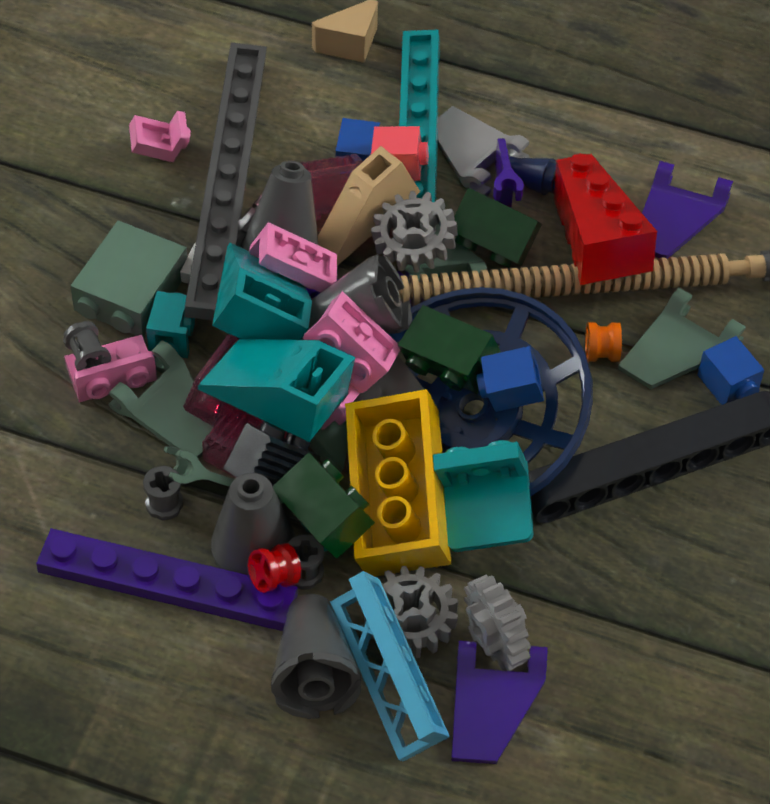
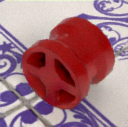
(274, 567)

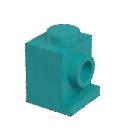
(169, 323)

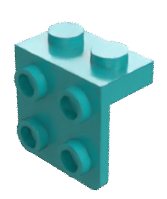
(485, 495)

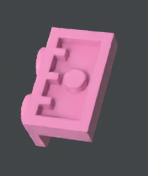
(295, 257)
(355, 333)
(129, 364)

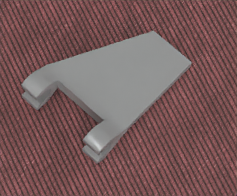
(472, 147)

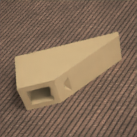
(362, 197)

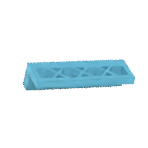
(397, 662)

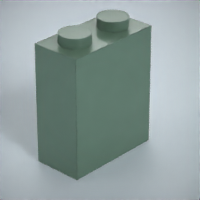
(124, 277)

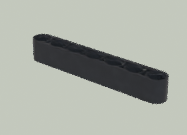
(654, 457)

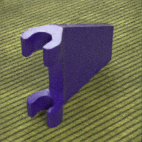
(506, 178)
(679, 212)
(491, 704)

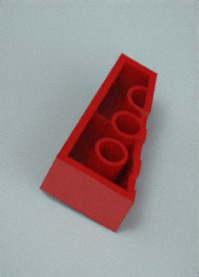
(601, 222)

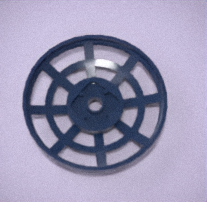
(490, 426)

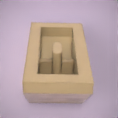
(347, 32)

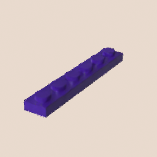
(163, 579)

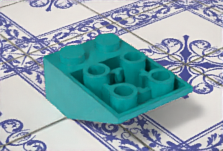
(259, 302)
(283, 382)

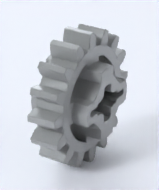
(414, 231)
(411, 601)
(497, 622)

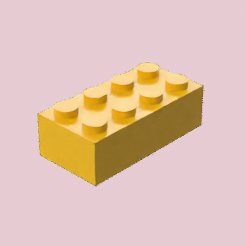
(394, 472)

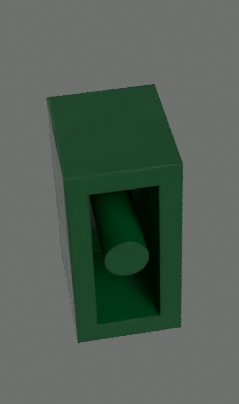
(495, 228)
(446, 349)
(323, 505)

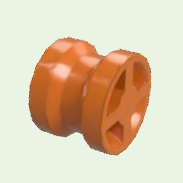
(603, 341)

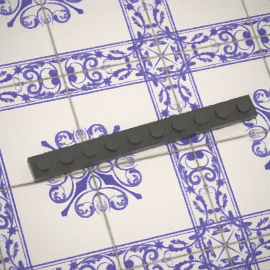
(226, 176)

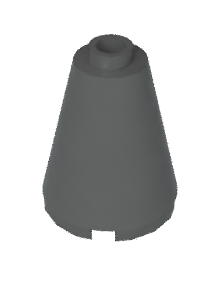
(286, 203)
(375, 289)
(247, 522)
(314, 661)

